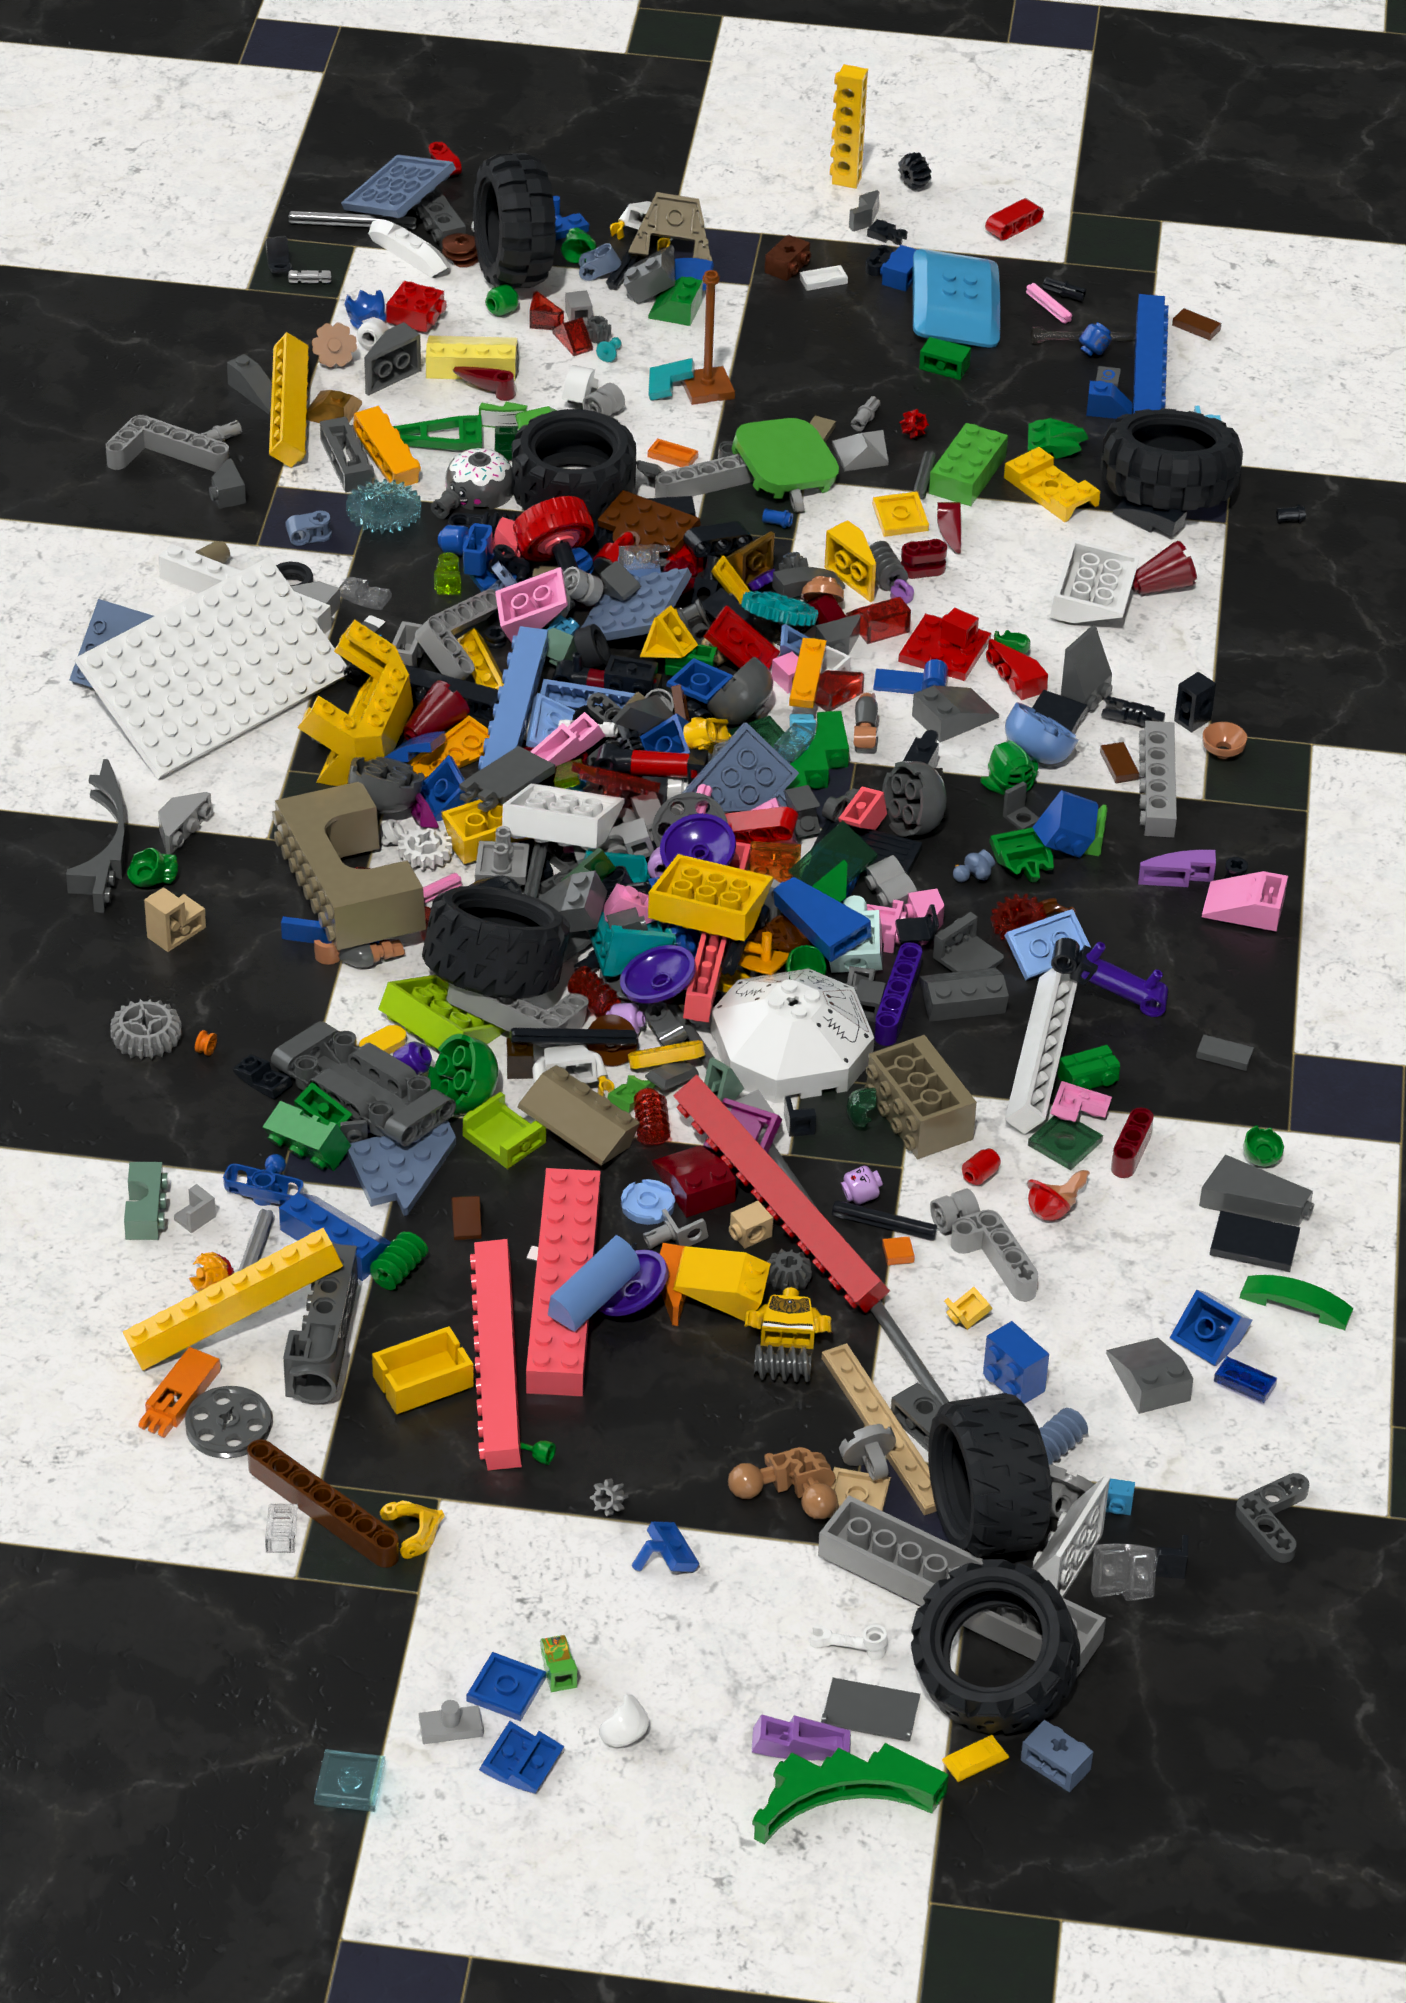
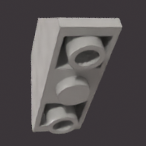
(182, 817)

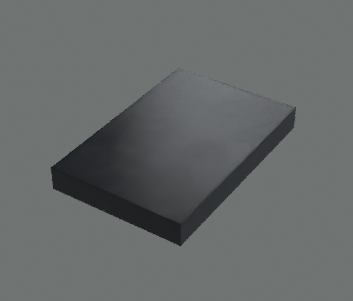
(1255, 1241)

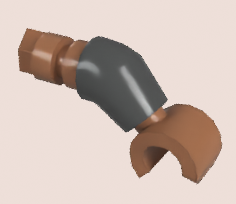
(865, 717)
(357, 956)

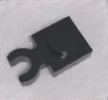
(885, 231)

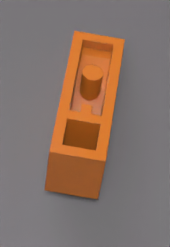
(673, 1300)

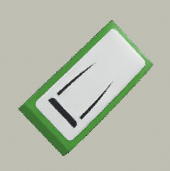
(500, 415)

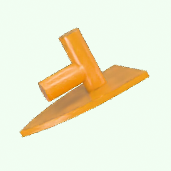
(761, 957)

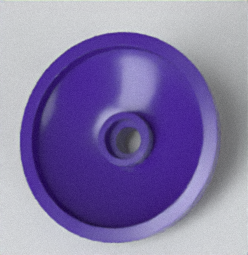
(699, 836)
(658, 974)
(641, 1288)

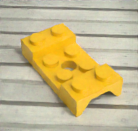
(1048, 485)

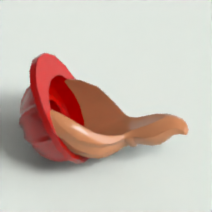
(1054, 1201)

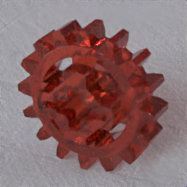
(1016, 914)

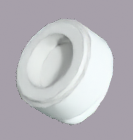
(391, 832)

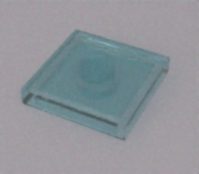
(350, 1780)

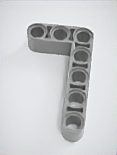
(166, 439)
(438, 633)
(518, 1013)

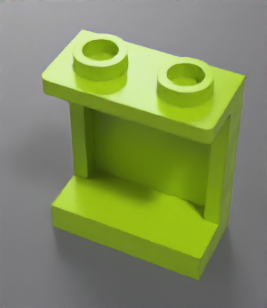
(502, 1131)

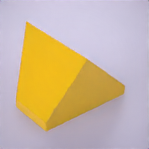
(668, 637)

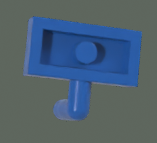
(563, 224)
(671, 1545)

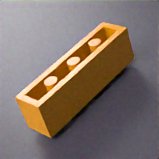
(386, 446)

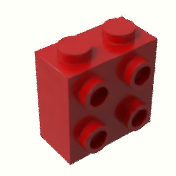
(415, 306)

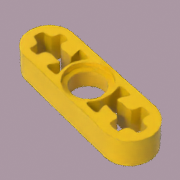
(666, 1054)

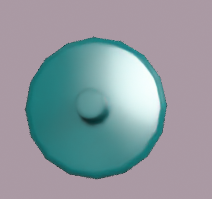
(607, 350)

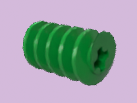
(398, 1260)

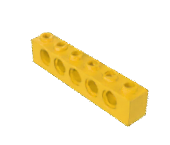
(856, 80)

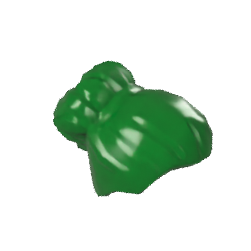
(576, 244)
(152, 868)

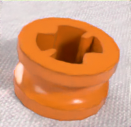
(205, 1043)

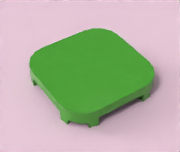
(785, 456)

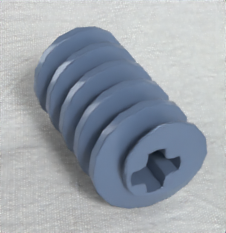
(1063, 1432)

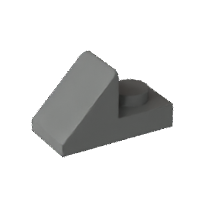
(618, 582)
(804, 803)

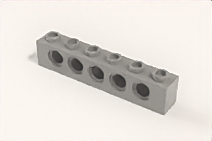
(1159, 779)

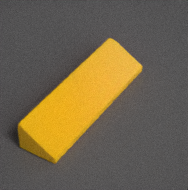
(486, 669)

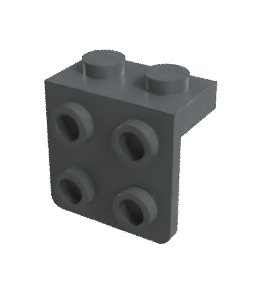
(961, 949)

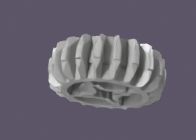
(145, 1029)

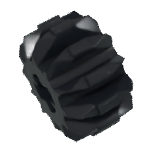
(914, 170)

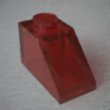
(838, 688)

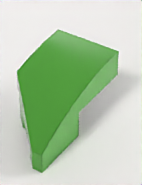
(624, 1094)

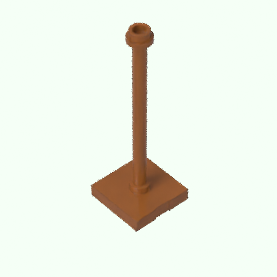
(711, 382)

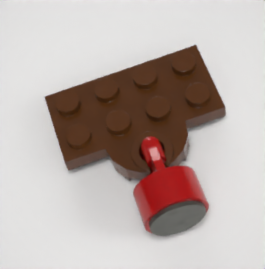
(641, 522)

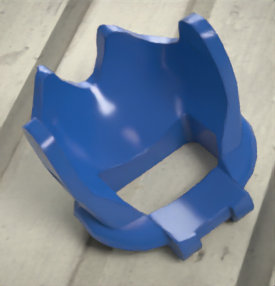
(365, 307)

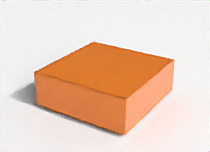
(898, 1250)

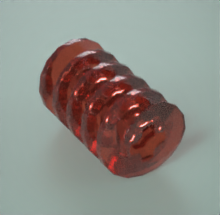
(598, 993)
(653, 1116)

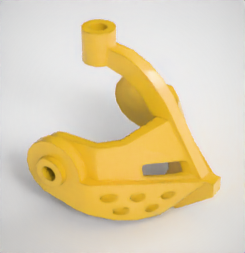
(426, 1534)

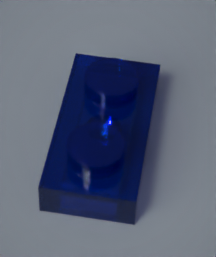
(1245, 1379)

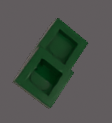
(503, 440)

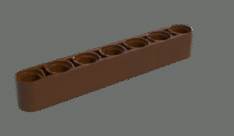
(323, 1503)

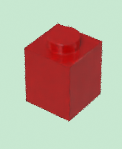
(959, 627)

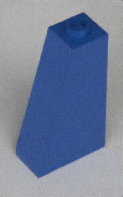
(821, 919)

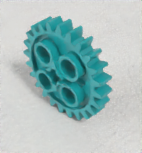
(779, 608)

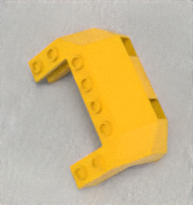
(376, 713)

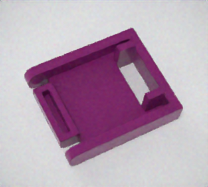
(753, 1121)

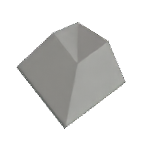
(861, 450)

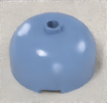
(1038, 735)

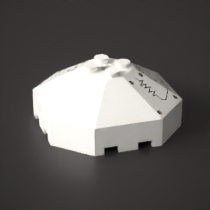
(794, 1047)

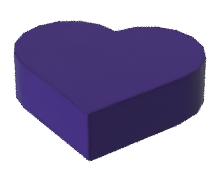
(761, 580)

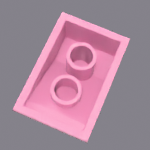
(531, 602)

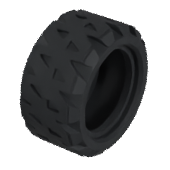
(573, 439)
(495, 942)
(990, 1475)
(974, 1590)

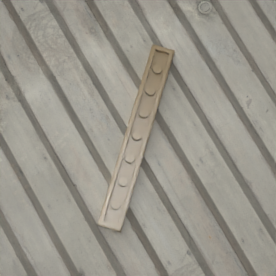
(874, 1410)

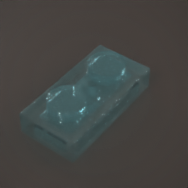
(794, 742)

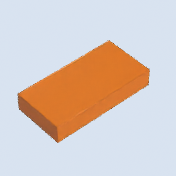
(672, 453)

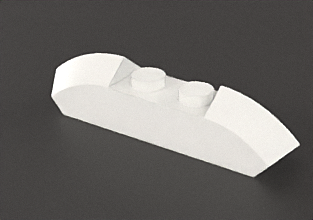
(408, 247)

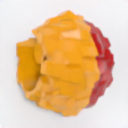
(214, 1270)

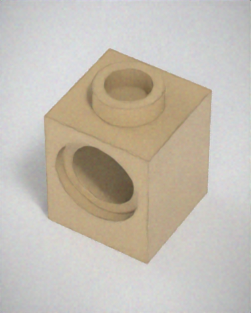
(751, 1224)

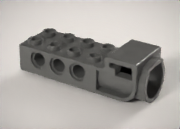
(320, 1346)

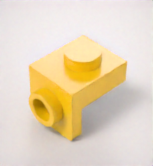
(968, 1308)

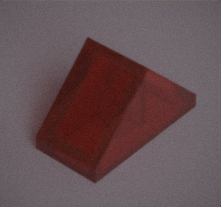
(544, 313)
(574, 336)

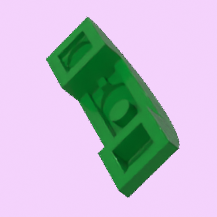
(1298, 1294)

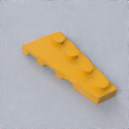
(462, 743)

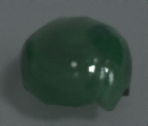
(859, 1104)

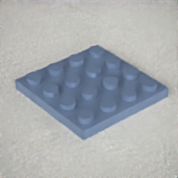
(398, 186)
(636, 613)

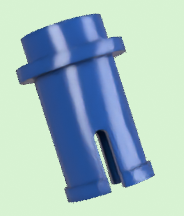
(777, 517)

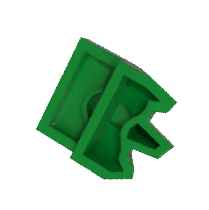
(1055, 437)
(1022, 852)

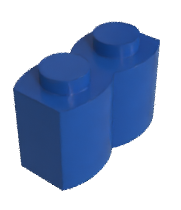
(477, 549)

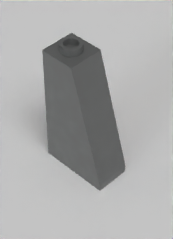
(1255, 1193)

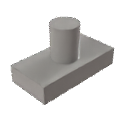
(450, 1723)

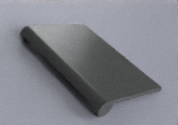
(871, 1709)

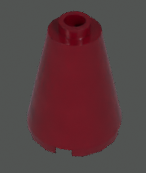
(1165, 571)
(437, 711)

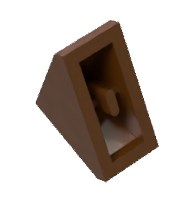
(466, 1217)

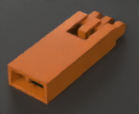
(189, 1378)

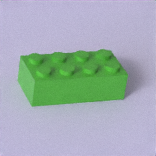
(968, 464)

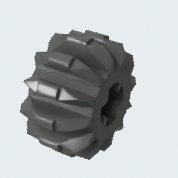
(789, 1270)

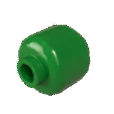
(502, 300)

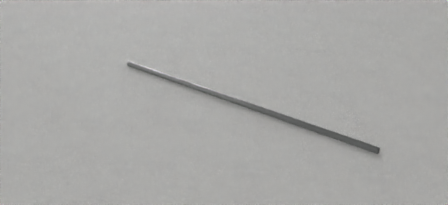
(878, 1310)

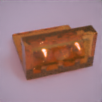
(774, 859)

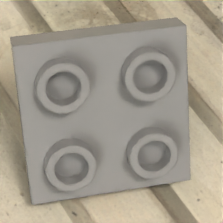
(502, 857)

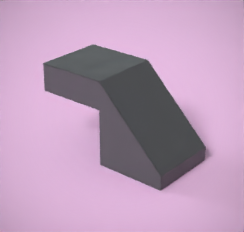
(866, 212)

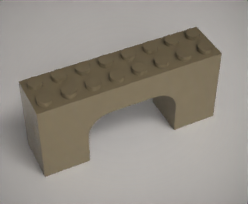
(349, 902)

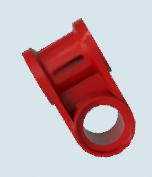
(440, 151)

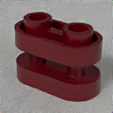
(924, 558)

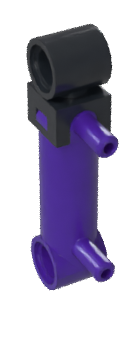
(1087, 966)

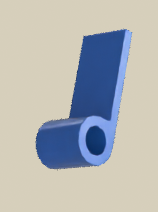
(911, 682)

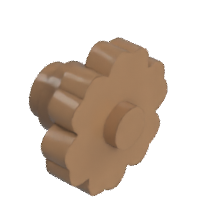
(334, 344)

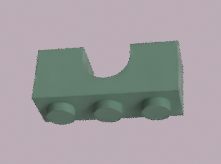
(144, 1216)

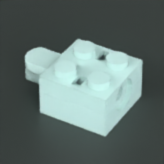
(869, 952)

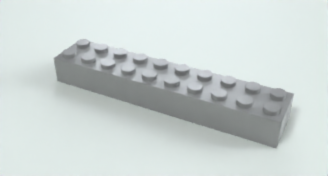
(914, 1560)

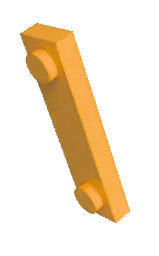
(807, 673)

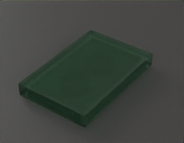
(835, 847)

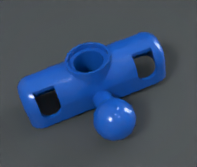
(262, 1185)

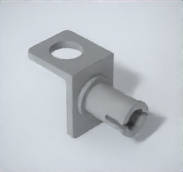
(670, 1231)

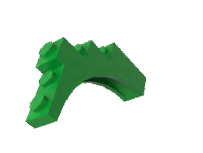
(826, 751)
(844, 1776)

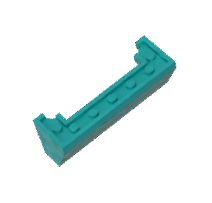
(617, 945)

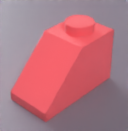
(865, 809)

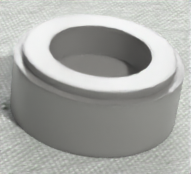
(796, 500)

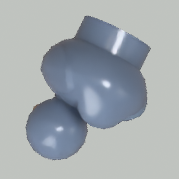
(977, 864)

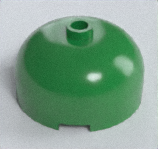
(465, 1072)

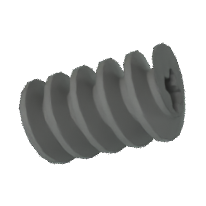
(887, 565)
(782, 1363)

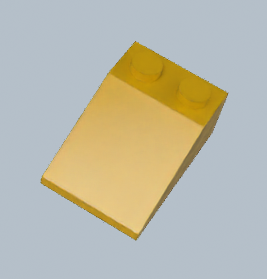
(851, 558)
(722, 1279)

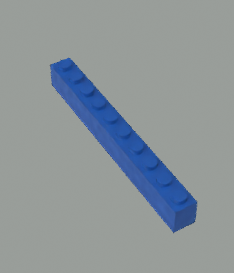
(1150, 353)

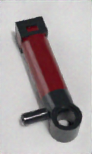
(573, 672)

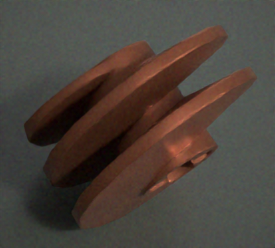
(460, 249)

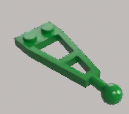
(469, 433)

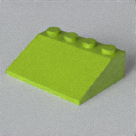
(425, 1012)

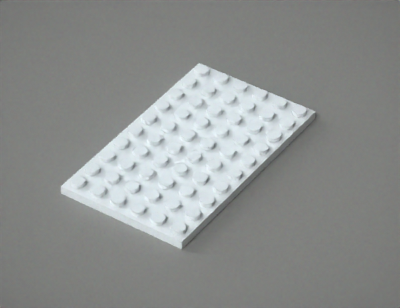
(212, 667)

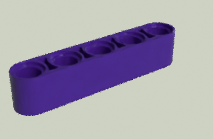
(898, 994)

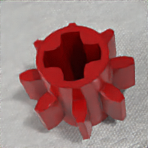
(914, 423)

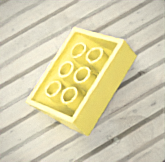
(448, 352)

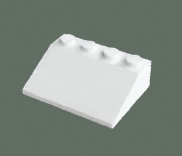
(1093, 584)
(561, 816)
(1074, 1539)

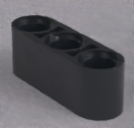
(717, 539)

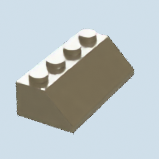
(579, 1115)

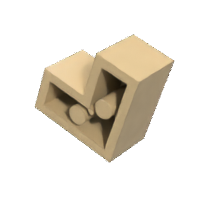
(172, 918)

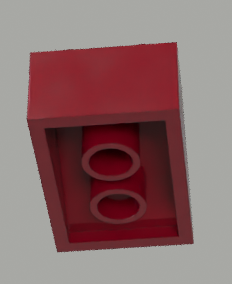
(697, 1180)

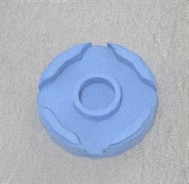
(646, 1200)

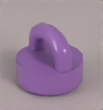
(902, 589)

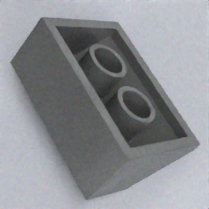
(964, 994)

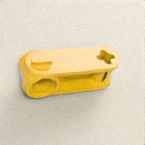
(705, 733)

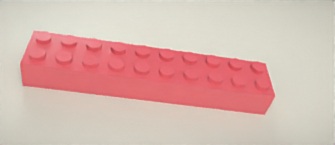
(565, 1245)

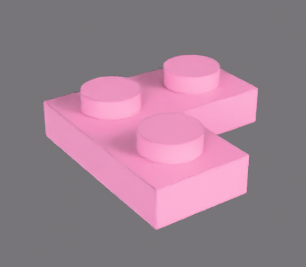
(1072, 1099)

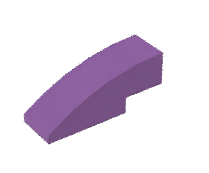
(1178, 868)
(800, 1736)

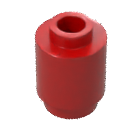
(981, 1166)

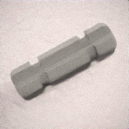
(309, 276)

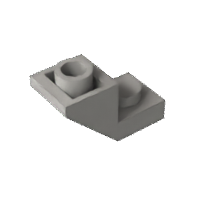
(647, 807)

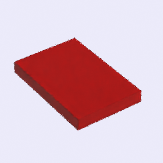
(739, 639)

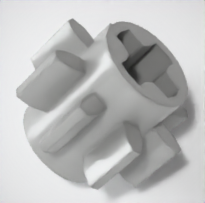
(601, 1500)

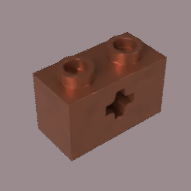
(787, 257)

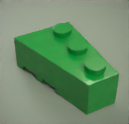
(307, 1136)

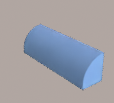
(576, 695)
(594, 1284)

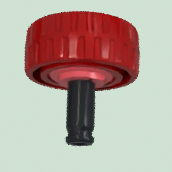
(552, 529)

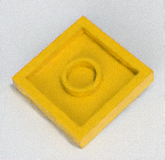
(900, 514)

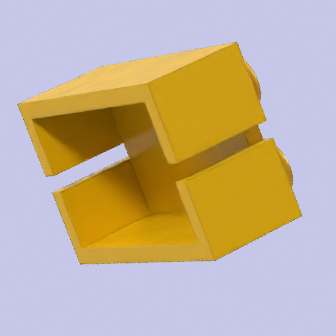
(422, 1370)

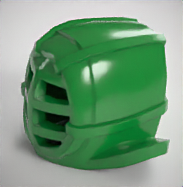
(1009, 760)

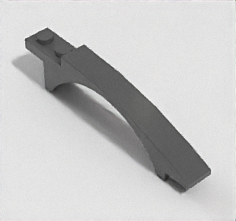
(101, 871)

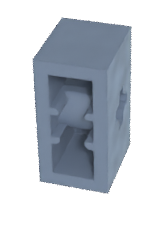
(1057, 1755)

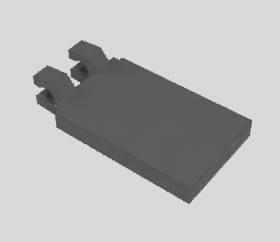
(505, 778)

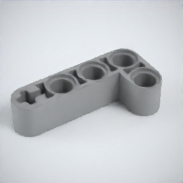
(991, 1234)

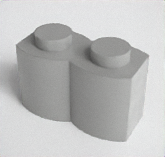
(889, 881)

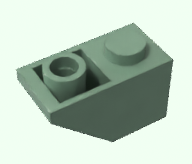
(560, 646)

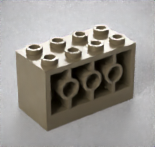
(921, 1097)

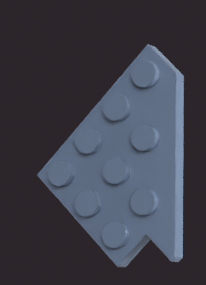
(745, 773)
(399, 1171)

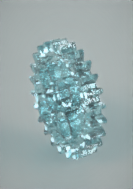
(383, 506)

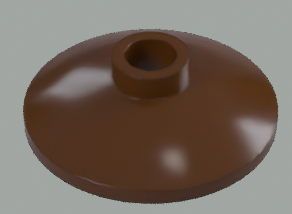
(616, 1054)

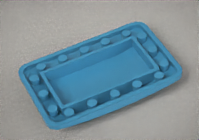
(956, 298)

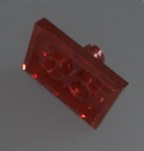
(614, 781)

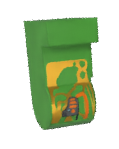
(558, 1663)

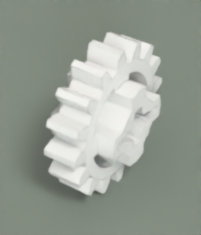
(425, 847)

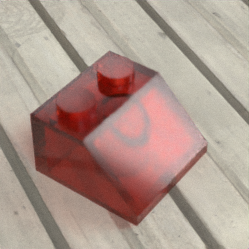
(883, 619)

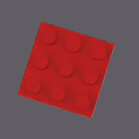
(927, 645)

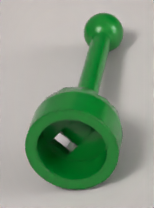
(541, 1451)

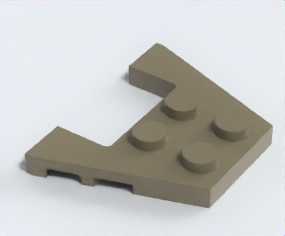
(672, 218)

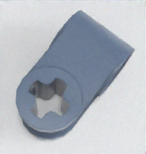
(600, 261)
(307, 529)

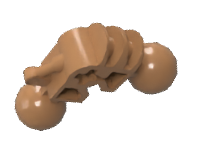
(798, 1466)

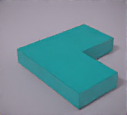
(663, 376)

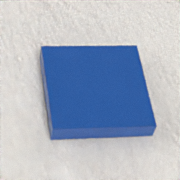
(506, 1686)

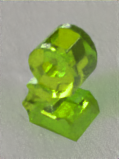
(446, 576)

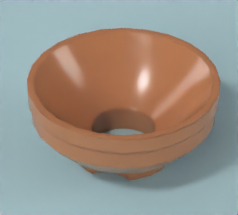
(820, 586)
(1225, 735)

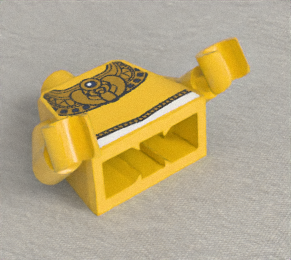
(788, 1321)

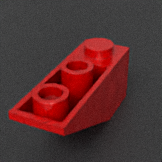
(1020, 671)

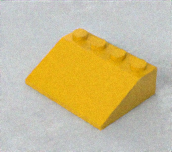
(709, 897)

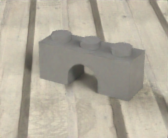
(626, 838)

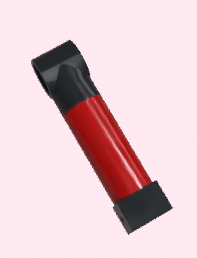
(652, 762)

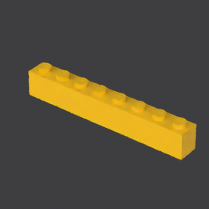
(289, 400)
(232, 1299)

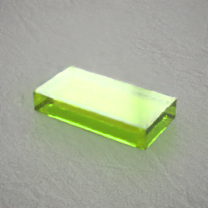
(565, 777)

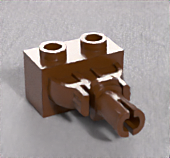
(784, 934)

